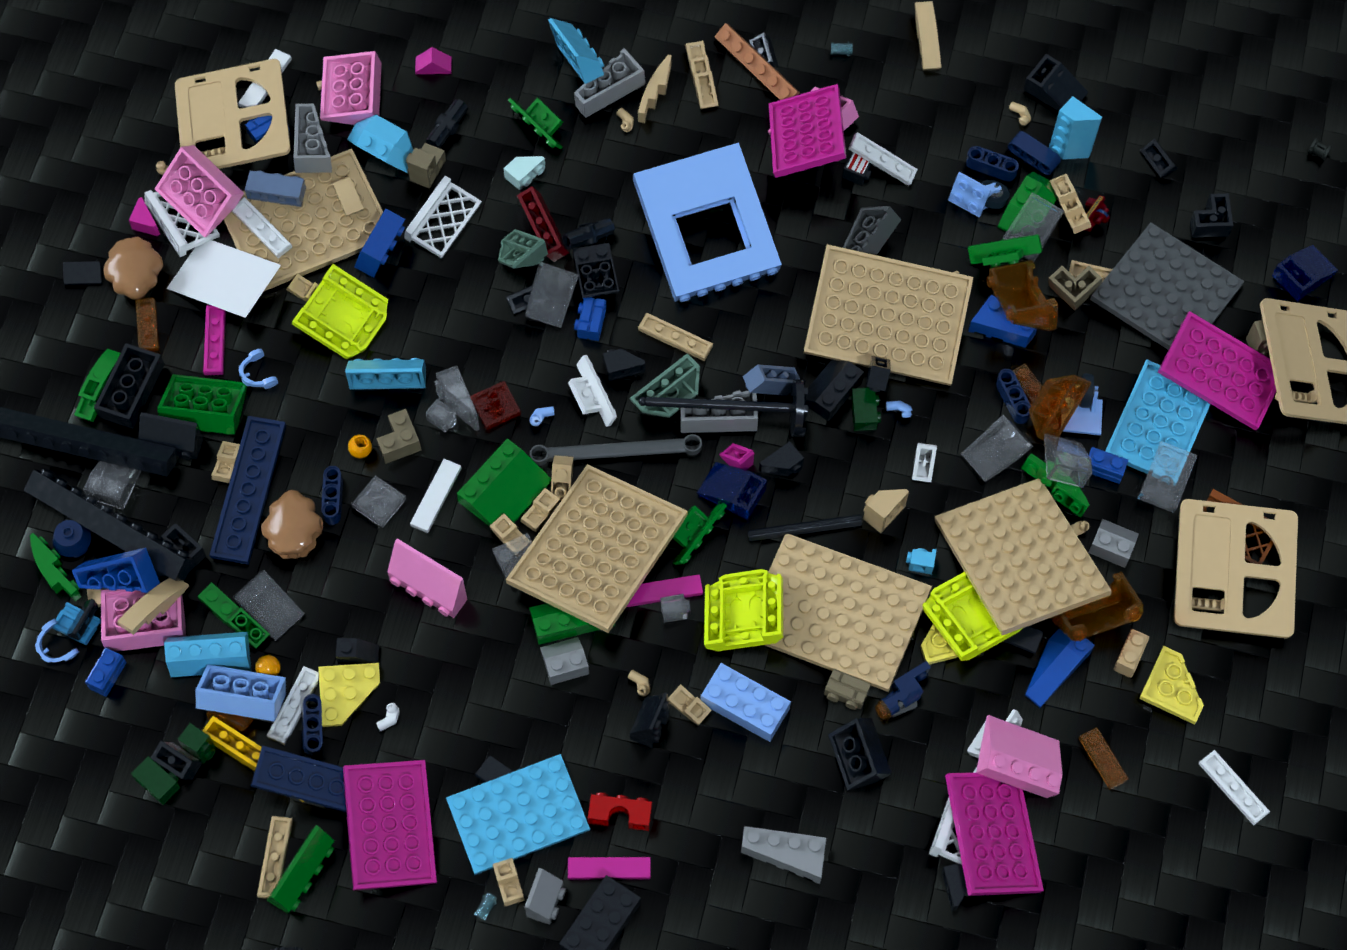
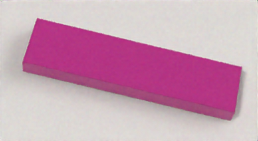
(214, 341)
(653, 591)
(611, 866)

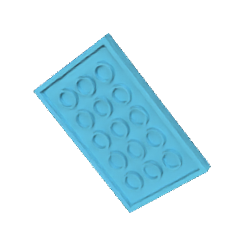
(1153, 414)
(517, 813)

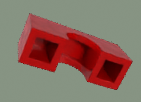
(603, 806)

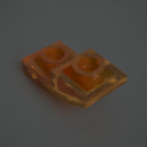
(234, 721)

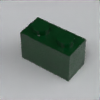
(864, 409)
(197, 743)
(156, 780)

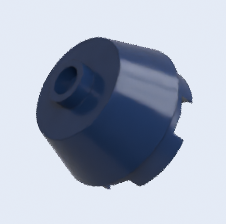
(71, 539)

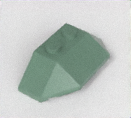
(522, 250)
(677, 381)

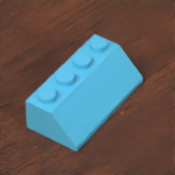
(577, 50)
(1075, 130)
(386, 374)
(193, 653)

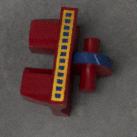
(1097, 211)

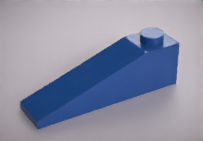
(1056, 664)

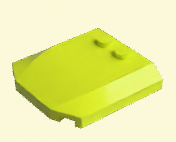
(342, 313)
(743, 610)
(963, 618)

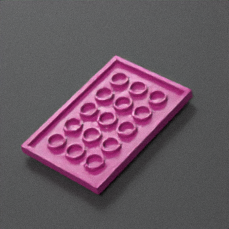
(806, 131)
(1220, 370)
(389, 825)
(993, 836)

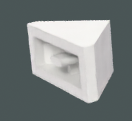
(924, 462)

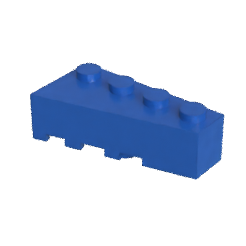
(121, 571)

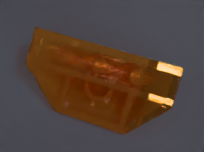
(1057, 404)

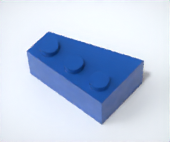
(380, 242)
(993, 323)

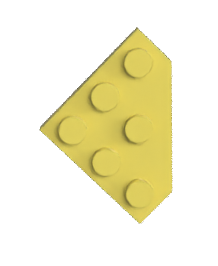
(936, 648)
(1172, 687)
(345, 689)

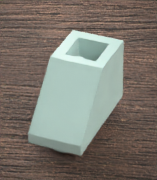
(523, 170)

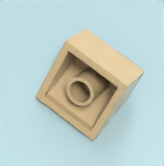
(884, 507)

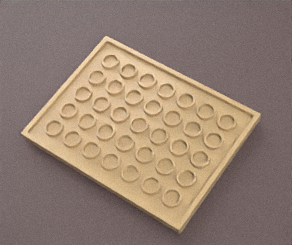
(319, 227)
(889, 312)
(597, 548)
(1022, 556)
(845, 611)

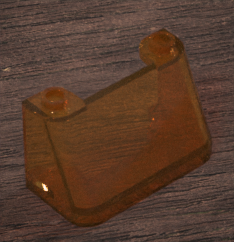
(1022, 297)
(1103, 614)

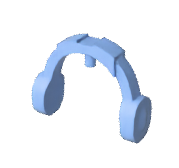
(266, 383)
(39, 649)

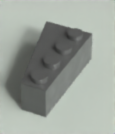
(872, 229)

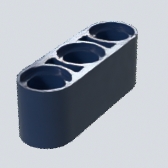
(1034, 153)
(986, 157)
(1013, 388)
(332, 503)
(312, 715)

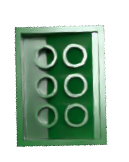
(205, 401)
(503, 485)

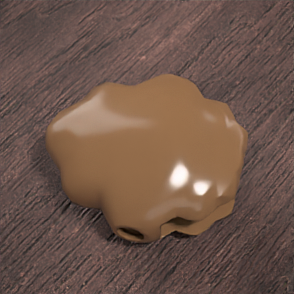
(133, 267)
(292, 525)

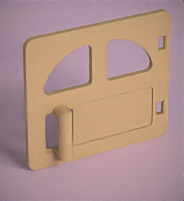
(211, 112)
(1299, 357)
(1214, 559)

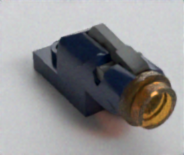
(905, 693)

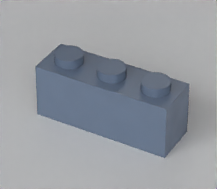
(275, 188)
(770, 379)

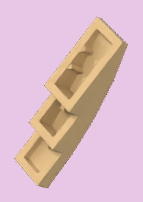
(927, 35)
(701, 75)
(656, 85)
(1070, 203)
(151, 604)

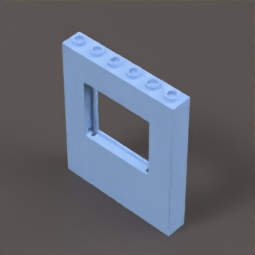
(696, 186)

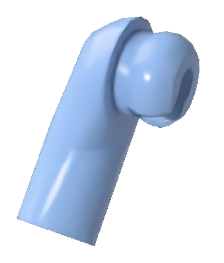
(899, 405)
(539, 414)

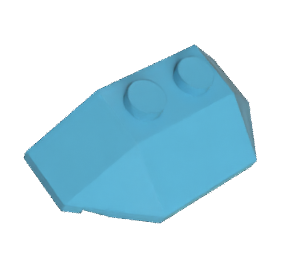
(383, 141)

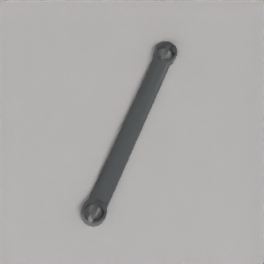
(618, 449)

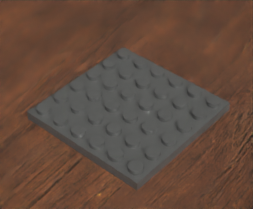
(1163, 282)

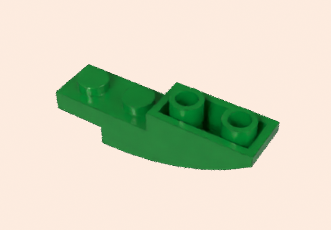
(94, 385)
(1066, 494)
(51, 569)
(232, 615)

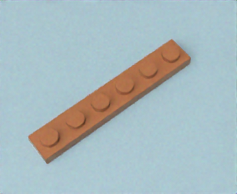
(755, 63)

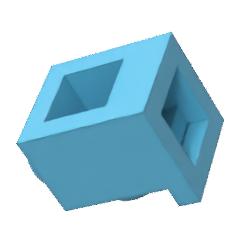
(921, 560)

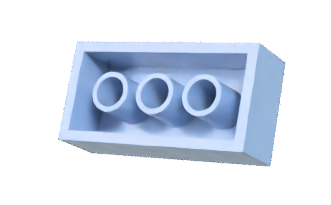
(240, 692)
(745, 702)

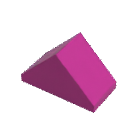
(433, 62)
(142, 220)
(738, 456)

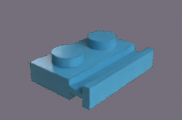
(66, 618)

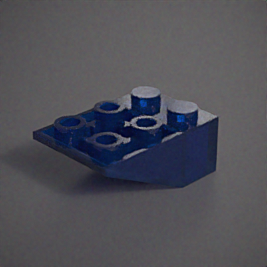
(1304, 272)
(734, 487)

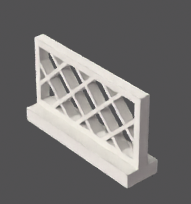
(427, 213)
(169, 226)
(942, 836)

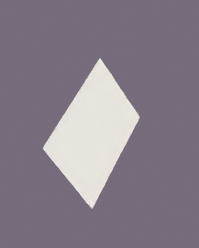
(224, 277)

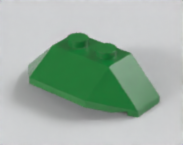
(1032, 183)

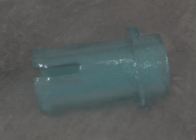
(841, 48)
(485, 906)

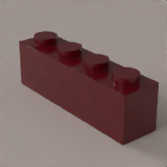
(542, 222)

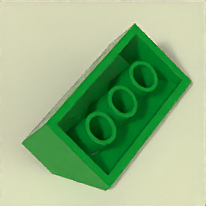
(555, 624)
(301, 869)

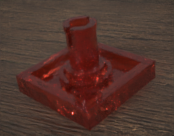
(493, 399)

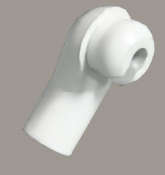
(391, 717)

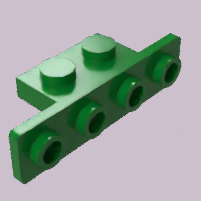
(542, 118)
(1004, 250)
(693, 530)

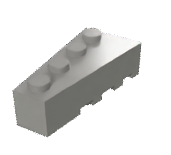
(619, 79)
(309, 143)
(716, 420)
(786, 850)

